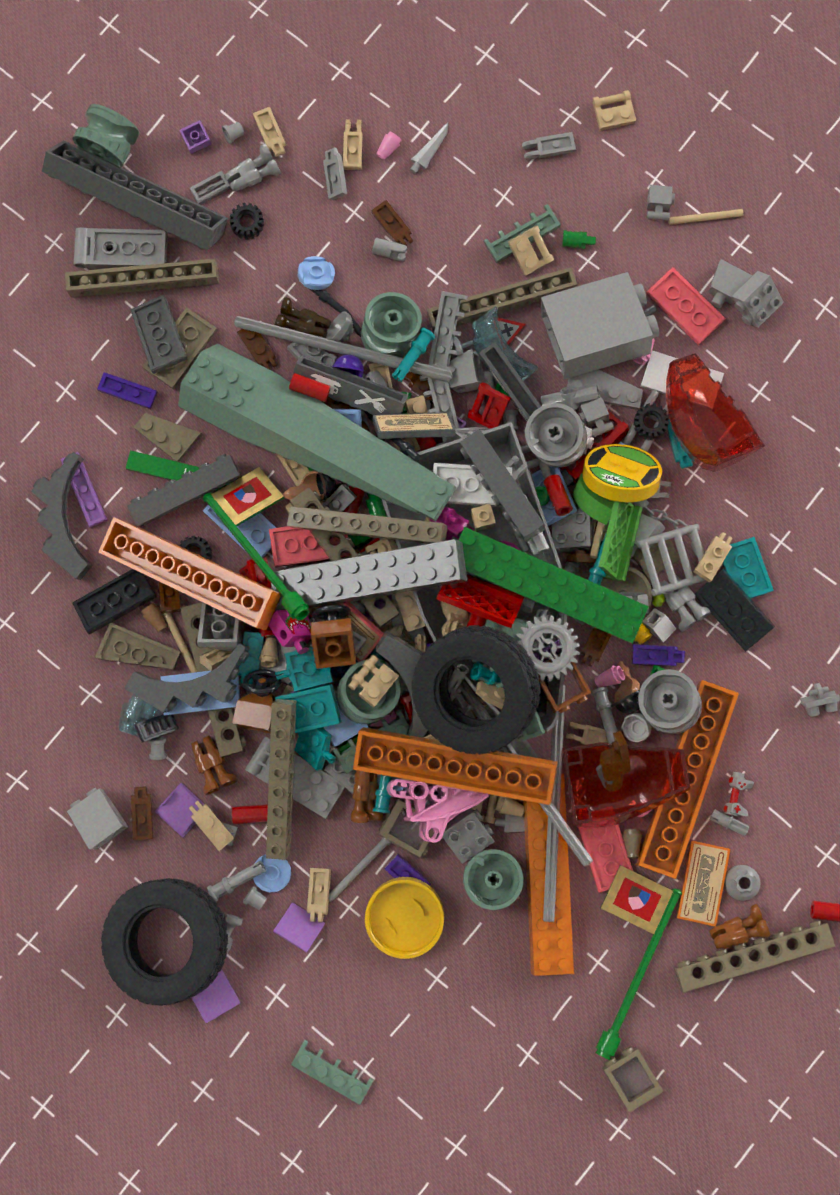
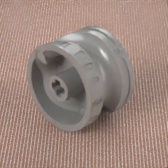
(542, 437)
(655, 701)

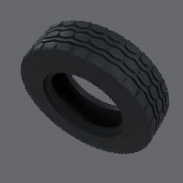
(445, 719)
(122, 951)

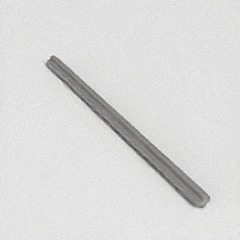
(339, 347)
(550, 810)
(552, 831)

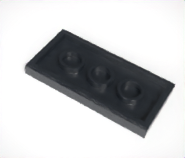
(113, 600)
(734, 610)

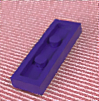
(127, 390)

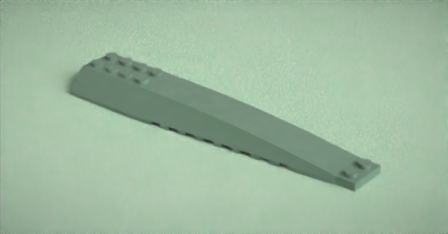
(264, 412)

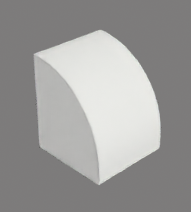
(659, 625)

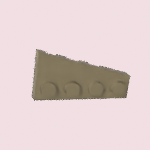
(133, 648)

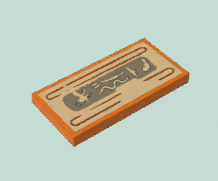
(703, 883)

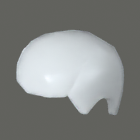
(636, 727)

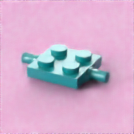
(303, 672)
(314, 747)

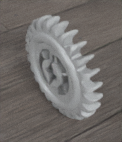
(567, 646)

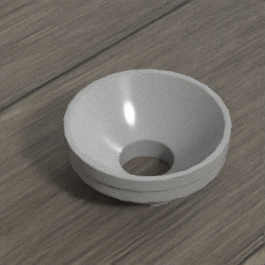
(341, 328)
(732, 882)

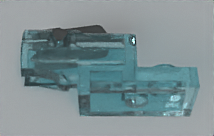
(133, 713)

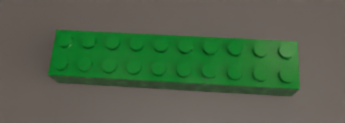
(552, 586)

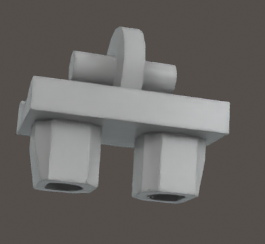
(818, 697)

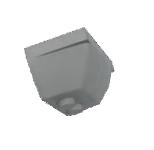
(219, 629)

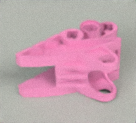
(442, 808)

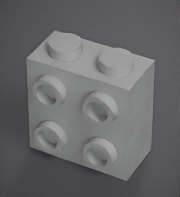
(757, 299)
(573, 532)
(467, 834)

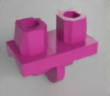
(454, 521)

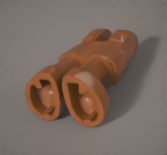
(207, 762)
(364, 794)
(734, 930)

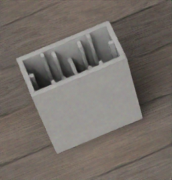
(598, 324)

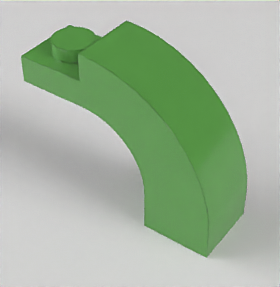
(591, 503)

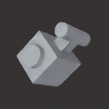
(659, 200)
(596, 415)

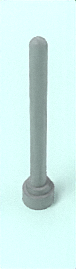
(358, 869)

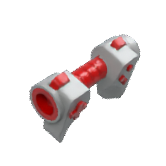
(737, 783)

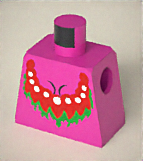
(290, 631)

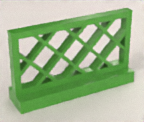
(620, 540)

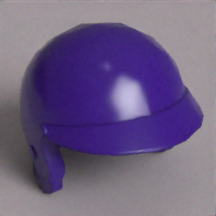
(350, 364)

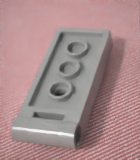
(129, 247)
(310, 786)

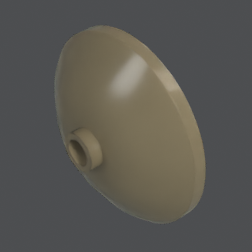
(634, 582)

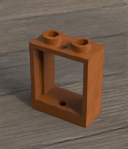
(579, 698)

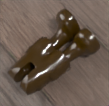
(306, 321)

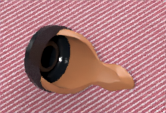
(321, 483)
(627, 694)

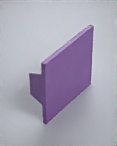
(176, 809)
(297, 927)
(216, 998)

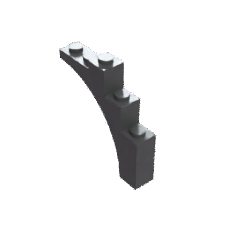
(54, 518)
(404, 659)
(192, 692)

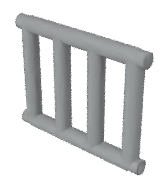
(660, 539)

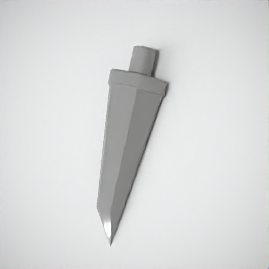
(425, 155)
(511, 823)

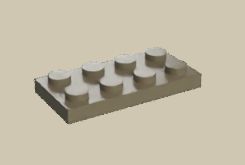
(195, 335)

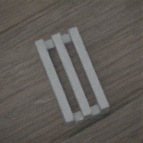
(216, 192)

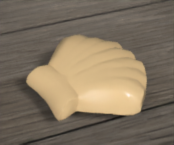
(454, 622)

